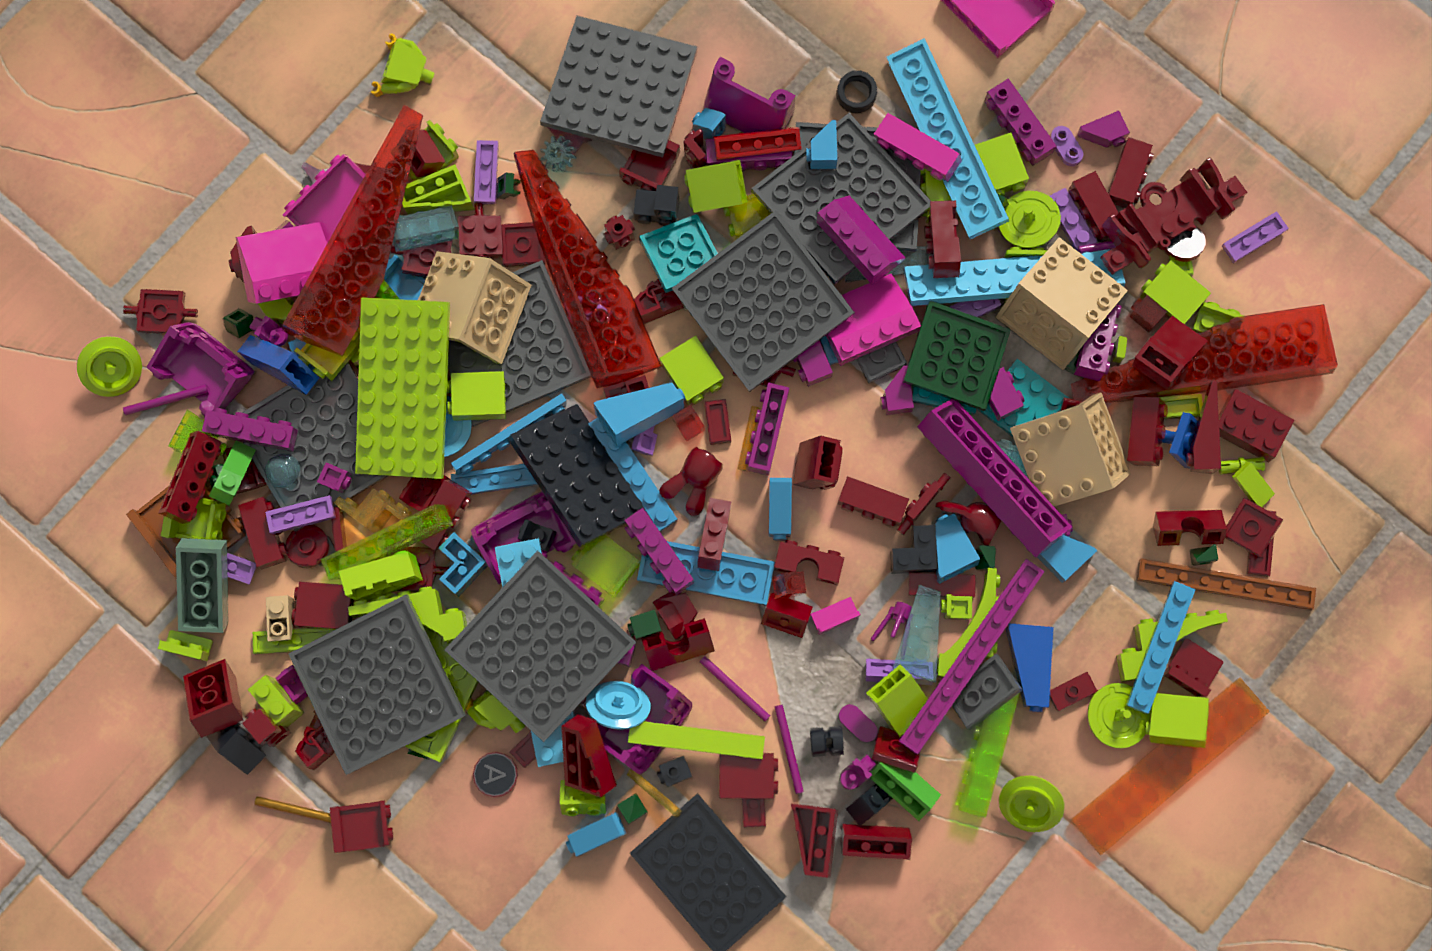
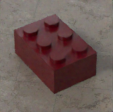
(1253, 425)
(213, 698)

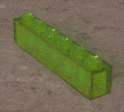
(388, 540)
(985, 760)

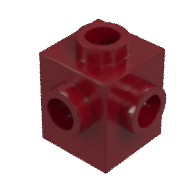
(619, 238)

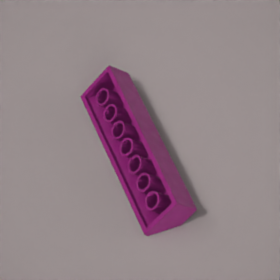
(994, 477)

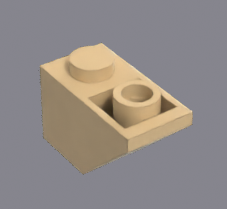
(279, 617)

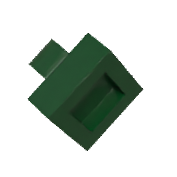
(505, 186)

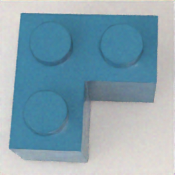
(466, 565)

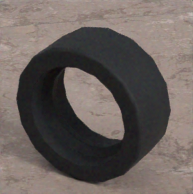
(860, 76)

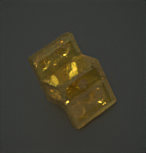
(374, 510)

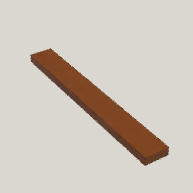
(1227, 584)

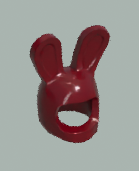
(698, 470)
(974, 517)

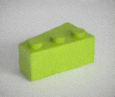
(437, 190)
(380, 576)

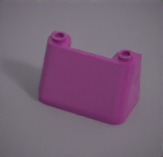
(743, 107)
(199, 359)
(505, 528)
(667, 707)

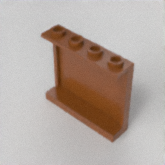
(150, 524)

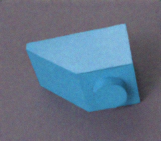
(710, 122)
(823, 148)

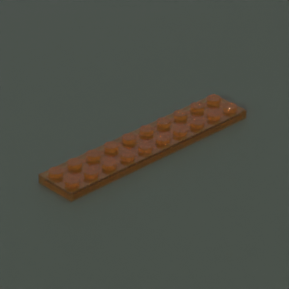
(1167, 770)

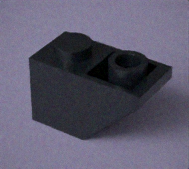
(868, 804)

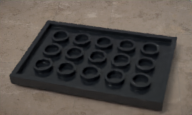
(576, 474)
(708, 875)

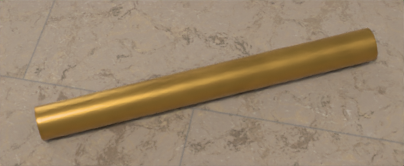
(293, 809)

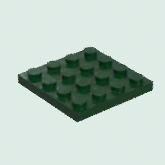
(956, 355)

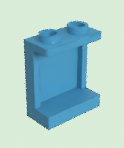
(404, 285)

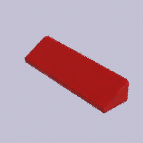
(757, 143)

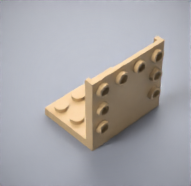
(482, 300)
(1060, 303)
(1072, 452)

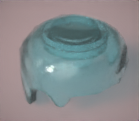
(282, 470)

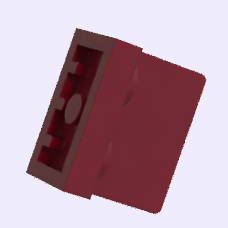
(1193, 668)

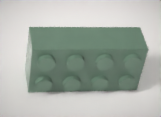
(202, 585)

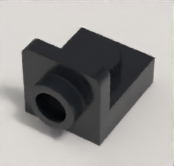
(531, 531)

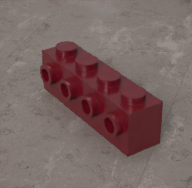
(190, 477)

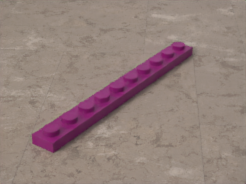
(971, 656)

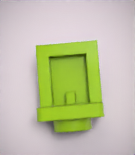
(957, 607)

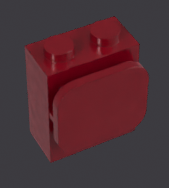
(818, 463)

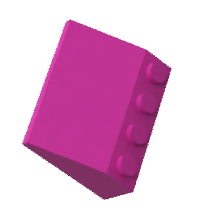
(279, 260)
(879, 320)

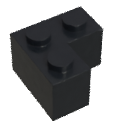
(657, 206)
(922, 555)
(237, 747)

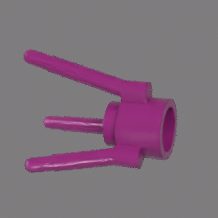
(900, 614)

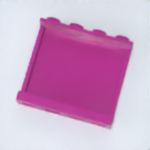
(1000, 22)
(327, 197)

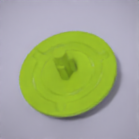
(1032, 219)
(109, 366)
(1113, 720)
(1031, 803)

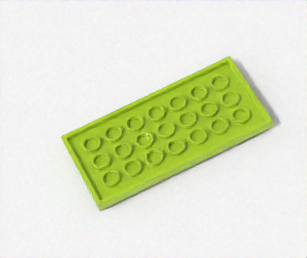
(402, 387)

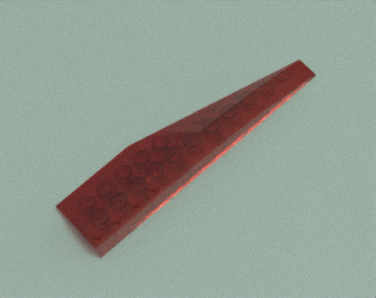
(359, 248)
(610, 340)
(1237, 355)

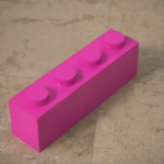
(917, 147)

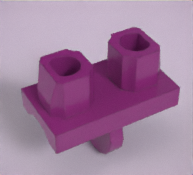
(269, 331)
(856, 773)

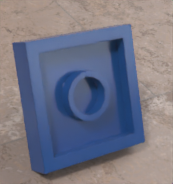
(1182, 438)

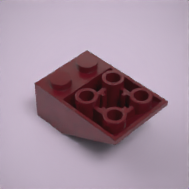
(1169, 352)

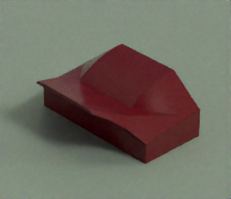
(675, 612)

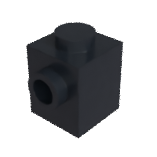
(674, 771)

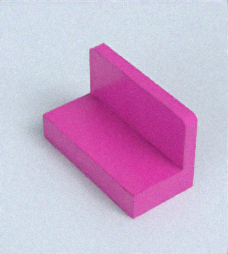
(835, 615)

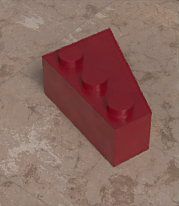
(943, 240)
(585, 757)
(816, 837)

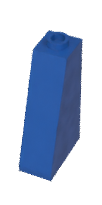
(278, 363)
(1032, 662)

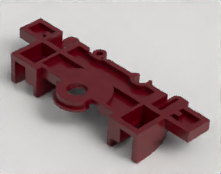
(1179, 207)

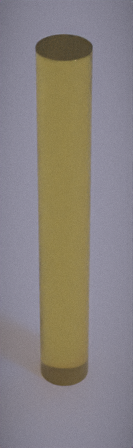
(746, 443)
(652, 791)

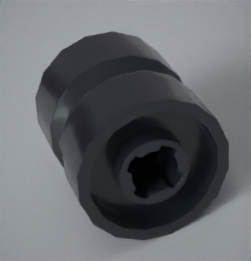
(818, 741)

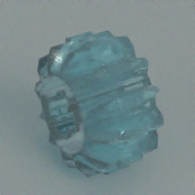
(551, 158)

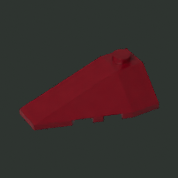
(1205, 446)

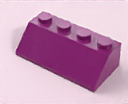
(859, 238)

